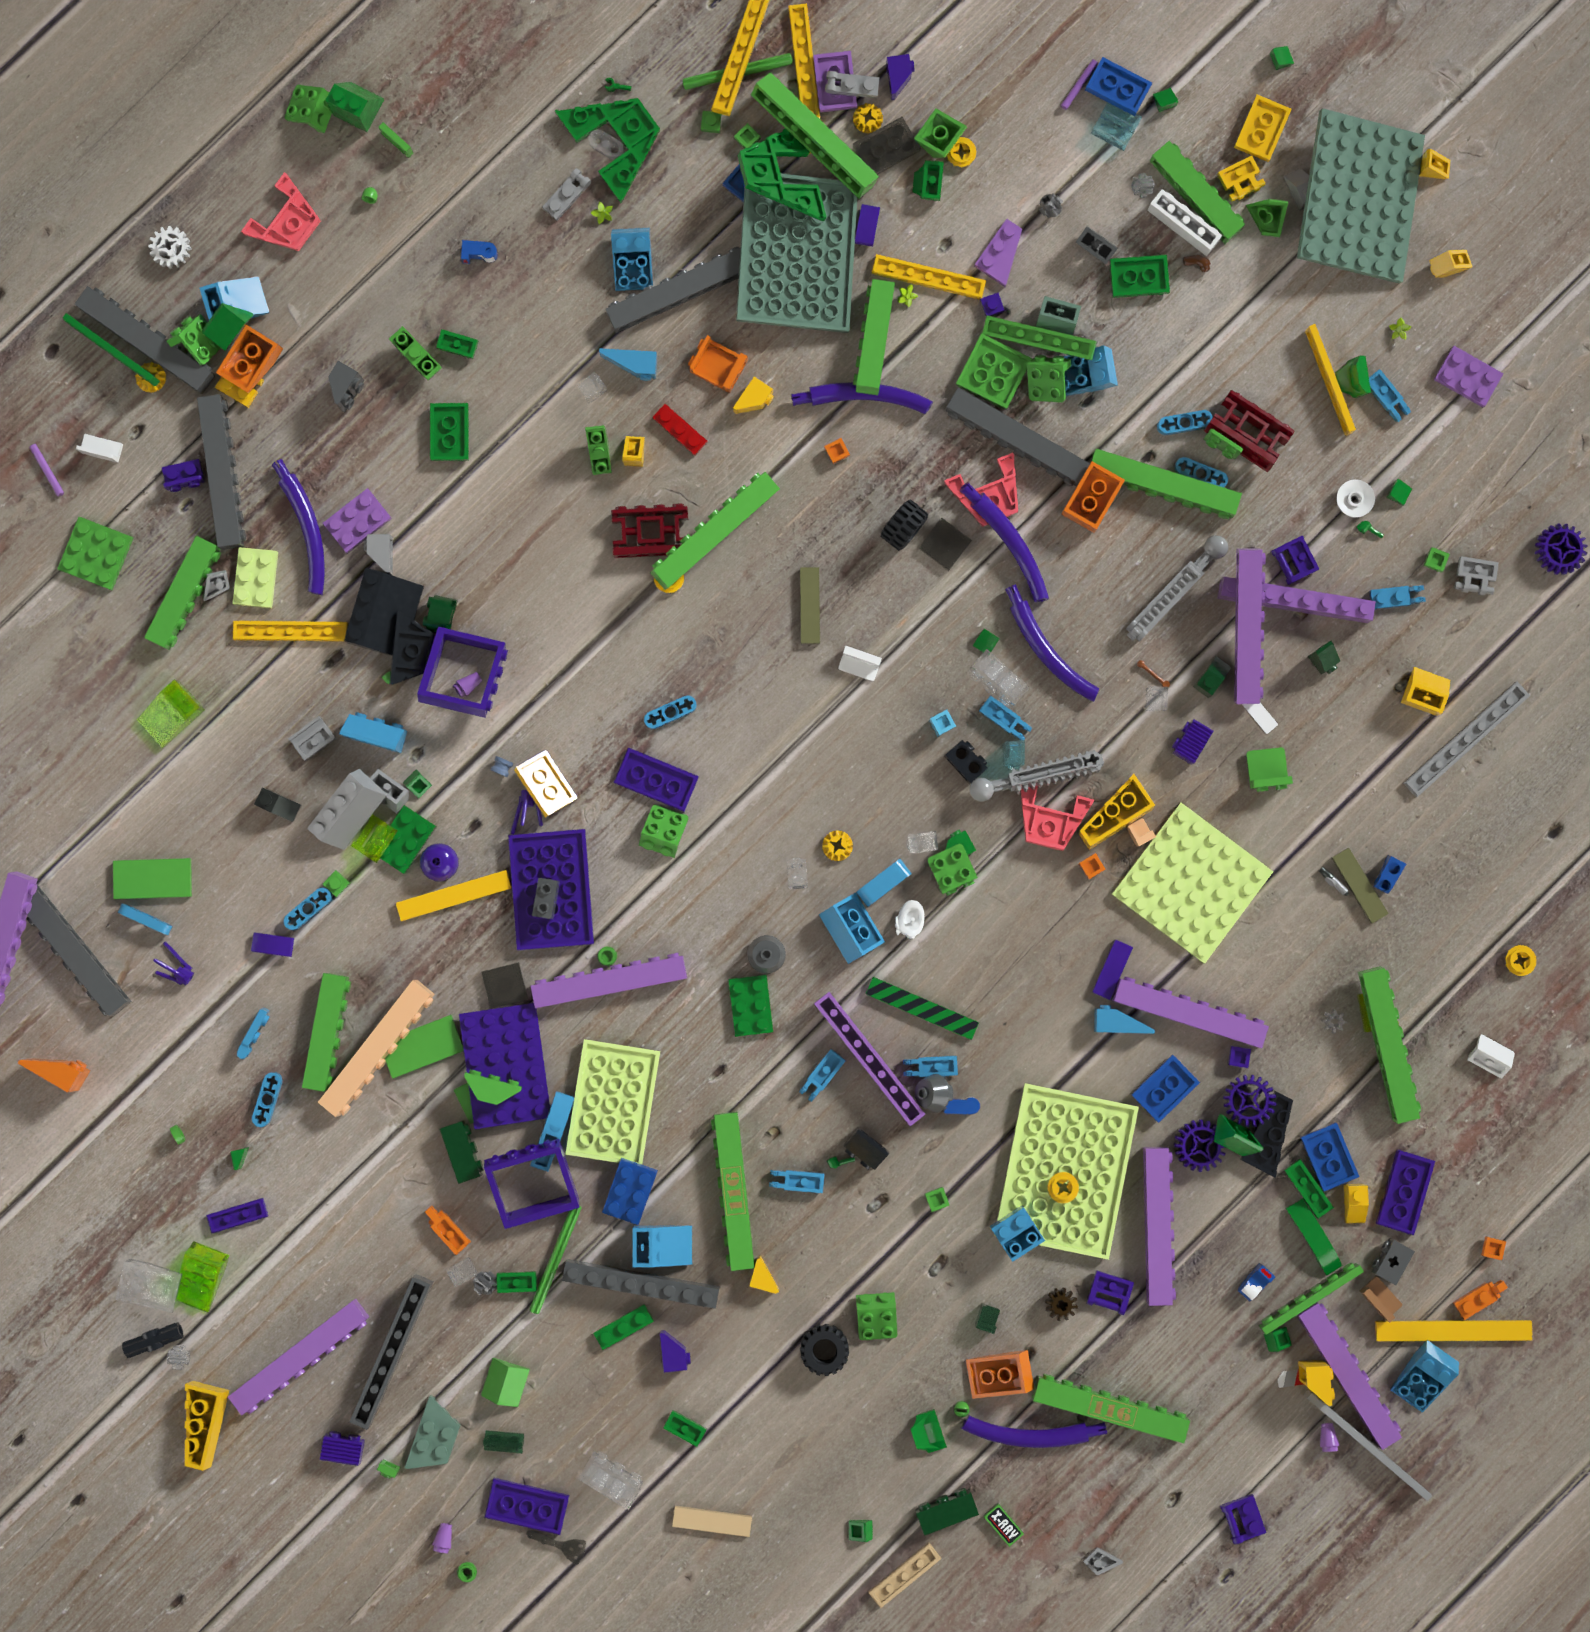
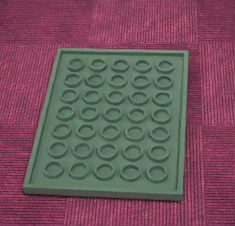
(1360, 196)
(795, 265)

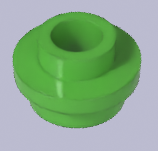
(462, 1576)

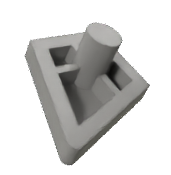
(215, 584)
(1101, 1561)

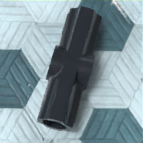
(152, 1340)

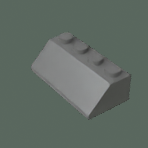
(347, 810)

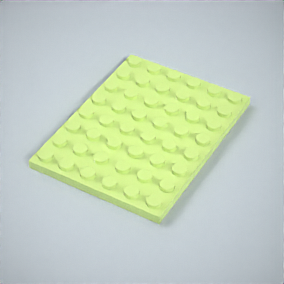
(1074, 1136)

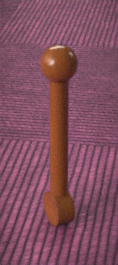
(1141, 664)

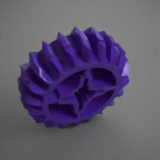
(1565, 534)
(1256, 1094)
(1192, 1150)

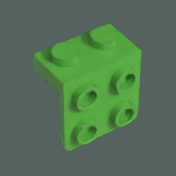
(309, 107)
(193, 339)
(1047, 378)
(1217, 440)
(1268, 769)
(663, 830)
(952, 869)
(876, 1316)

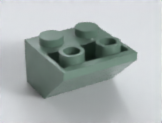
(1058, 315)

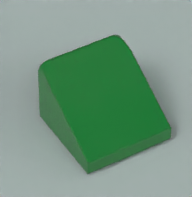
(1281, 57)
(1165, 99)
(1399, 492)
(986, 641)
(417, 784)
(238, 1157)
(1278, 1340)
(860, 1530)

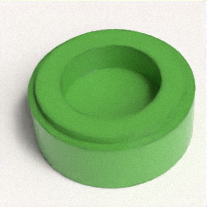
(607, 956)
(177, 1134)

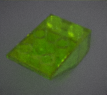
(170, 713)
(201, 1276)

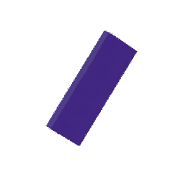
(1112, 969)
(237, 1215)

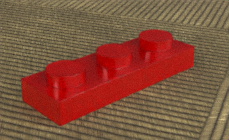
(680, 429)

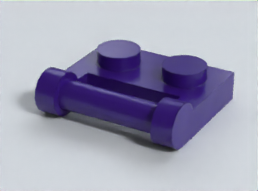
(1300, 556)
(1111, 1286)
(1249, 1517)

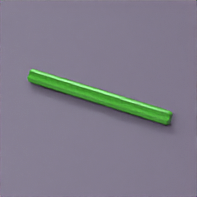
(752, 67)
(554, 1260)

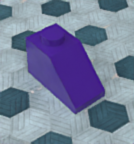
(899, 73)
(673, 1353)

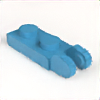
(1387, 395)
(1395, 596)
(1003, 717)
(253, 1034)
(933, 1065)
(823, 1073)
(799, 1181)

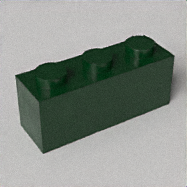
(462, 1151)
(946, 1511)

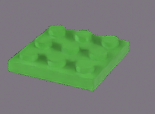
(993, 371)
(95, 553)

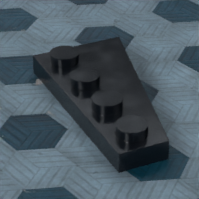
(1271, 1136)

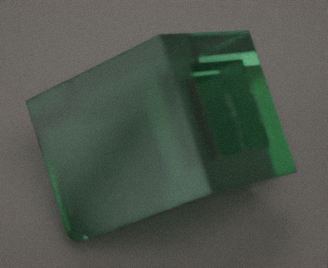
(987, 1318)

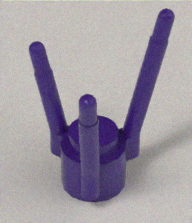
(526, 801)
(181, 975)

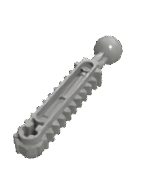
(1215, 548)
(983, 789)

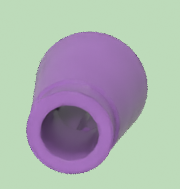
(467, 684)
(1328, 1438)
(443, 1538)

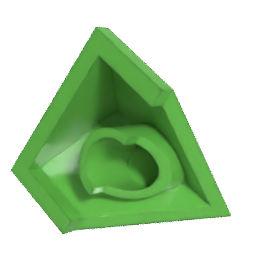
(1269, 216)

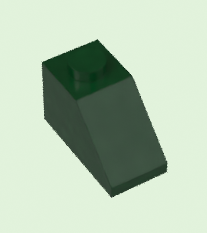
(1325, 658)
(1212, 677)

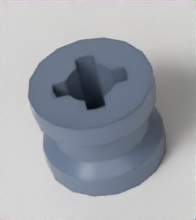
(501, 766)

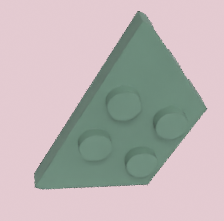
(434, 1437)

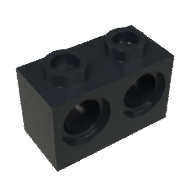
(962, 765)

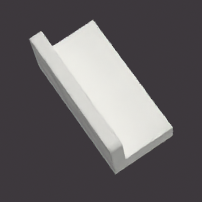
(100, 448)
(859, 663)
(1492, 1056)

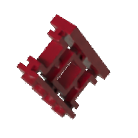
(1259, 419)
(651, 548)

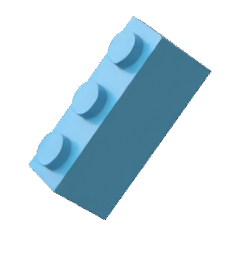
(374, 732)
(851, 928)

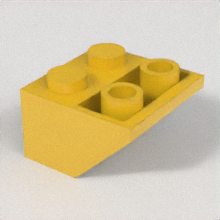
(1426, 692)
(1317, 1377)

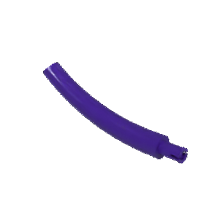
(847, 391)
(308, 523)
(1007, 532)
(1042, 648)
(1033, 1438)

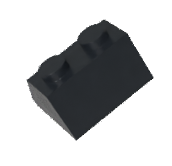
(866, 1149)

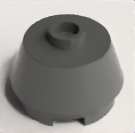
(766, 954)
(934, 1093)

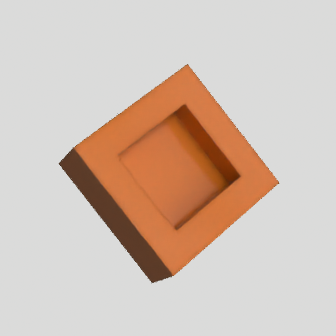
(837, 451)
(1092, 866)
(1493, 1248)

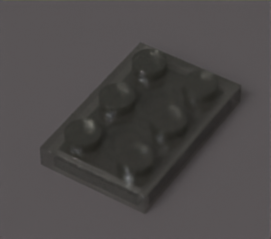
(887, 146)

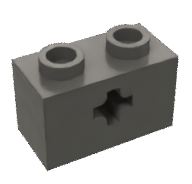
(1096, 244)
(546, 898)
(1399, 1253)

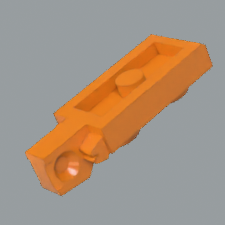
(447, 1230)
(1479, 1298)

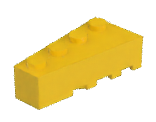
(1117, 813)
(203, 1422)

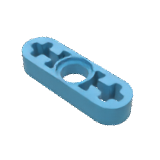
(1170, 420)
(1189, 463)
(672, 704)
(145, 919)
(300, 922)
(267, 1114)

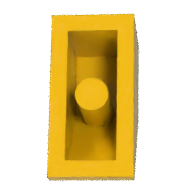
(1450, 263)
(754, 397)
(1355, 1202)

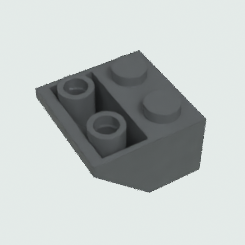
(345, 385)

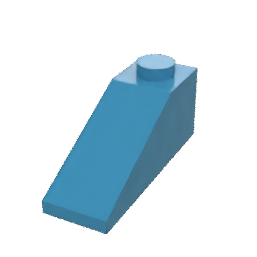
(638, 363)
(1117, 1022)

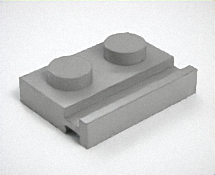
(312, 738)

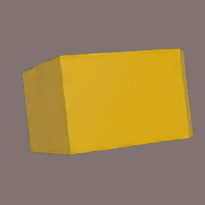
(1434, 165)
(633, 451)
(762, 1277)

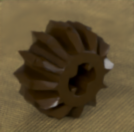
(1065, 1297)

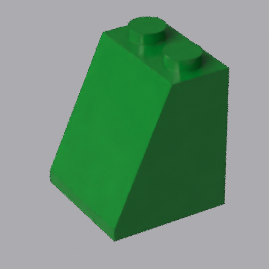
(354, 104)

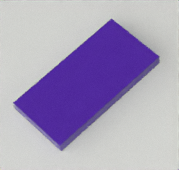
(656, 779)
(1405, 1192)
(527, 1506)

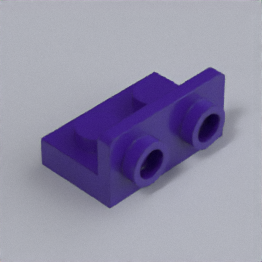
(183, 475)

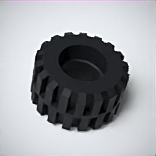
(904, 525)
(824, 1366)

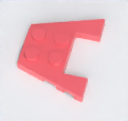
(291, 225)
(1001, 492)
(1049, 826)

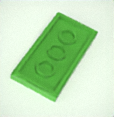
(152, 878)
(425, 1046)

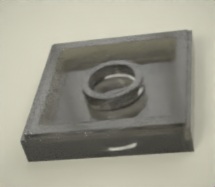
(945, 544)
(504, 985)

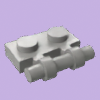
(1476, 569)

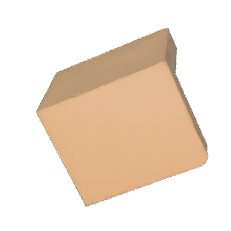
(1140, 832)

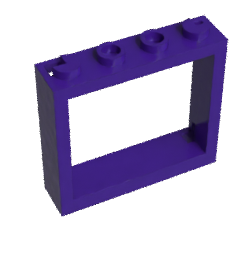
(452, 703)
(539, 1210)

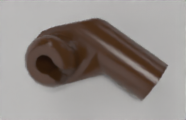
(1199, 260)

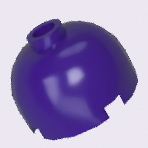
(447, 865)

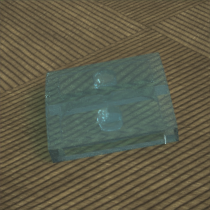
(1116, 126)

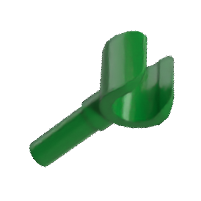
(614, 86)
(1365, 526)
(834, 1163)

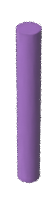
(1079, 84)
(46, 469)

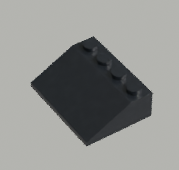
(376, 608)

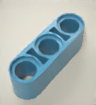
(883, 882)

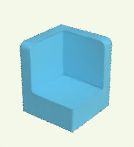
(942, 723)

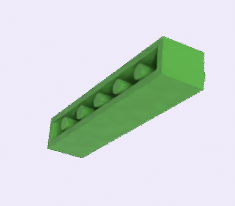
(1196, 191)
(875, 337)
(182, 593)
(325, 1032)

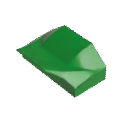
(928, 180)
(1354, 377)
(927, 1432)

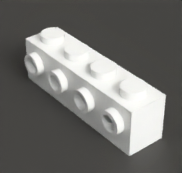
(1184, 222)

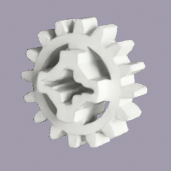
(176, 245)

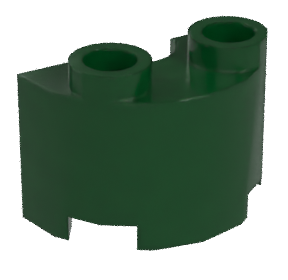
(440, 613)

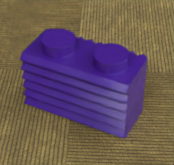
(1192, 741)
(342, 1448)

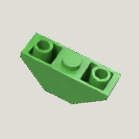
(415, 353)
(598, 449)
(490, 1088)

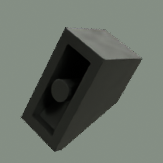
(277, 804)

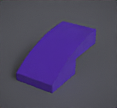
(867, 225)
(272, 944)

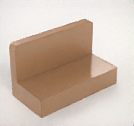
(1381, 1298)

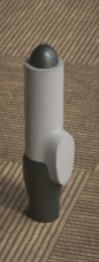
(1332, 881)

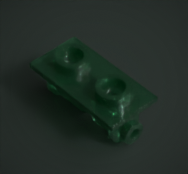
(503, 1441)

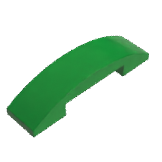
(1314, 1236)

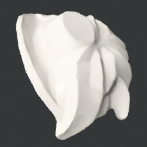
(910, 919)

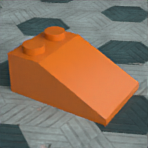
(249, 359)
(1093, 497)
(61, 1073)
(1000, 1374)

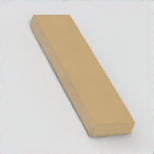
(712, 1521)
(904, 1575)

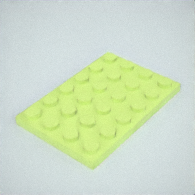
(612, 1102)

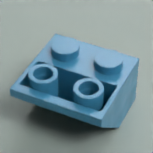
(1017, 1233)

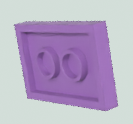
(841, 63)
(1468, 376)
(356, 520)

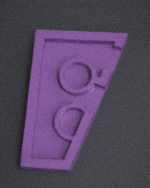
(1000, 253)

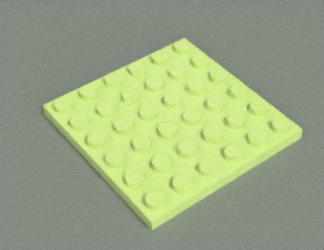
(1192, 883)

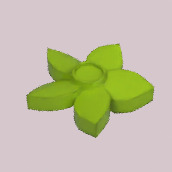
(602, 213)
(906, 295)
(1399, 329)

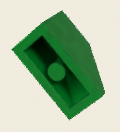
(961, 838)

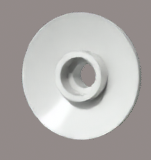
(1363, 493)

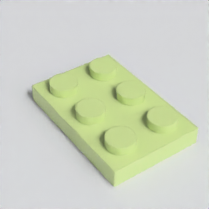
(255, 577)

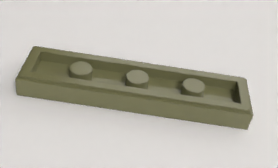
(810, 605)
(1359, 885)

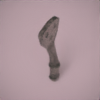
(563, 1546)

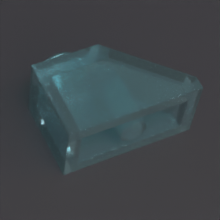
(1014, 754)

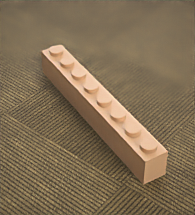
(376, 1048)

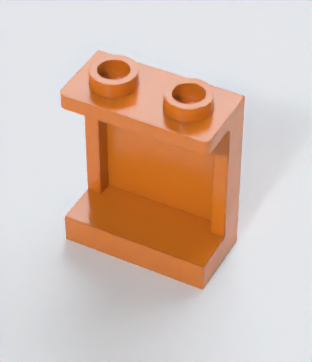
(717, 364)

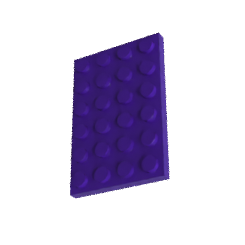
(554, 857)
(507, 1046)

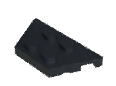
(410, 649)

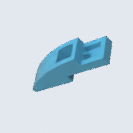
(554, 1126)

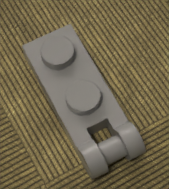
(852, 85)
(566, 195)

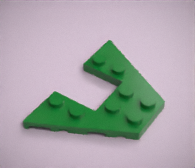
(633, 127)
(763, 174)

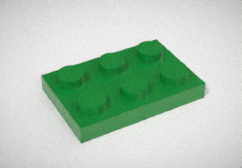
(1139, 276)
(449, 431)
(409, 839)
(750, 1005)

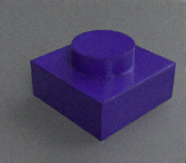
(992, 305)
(1239, 1057)

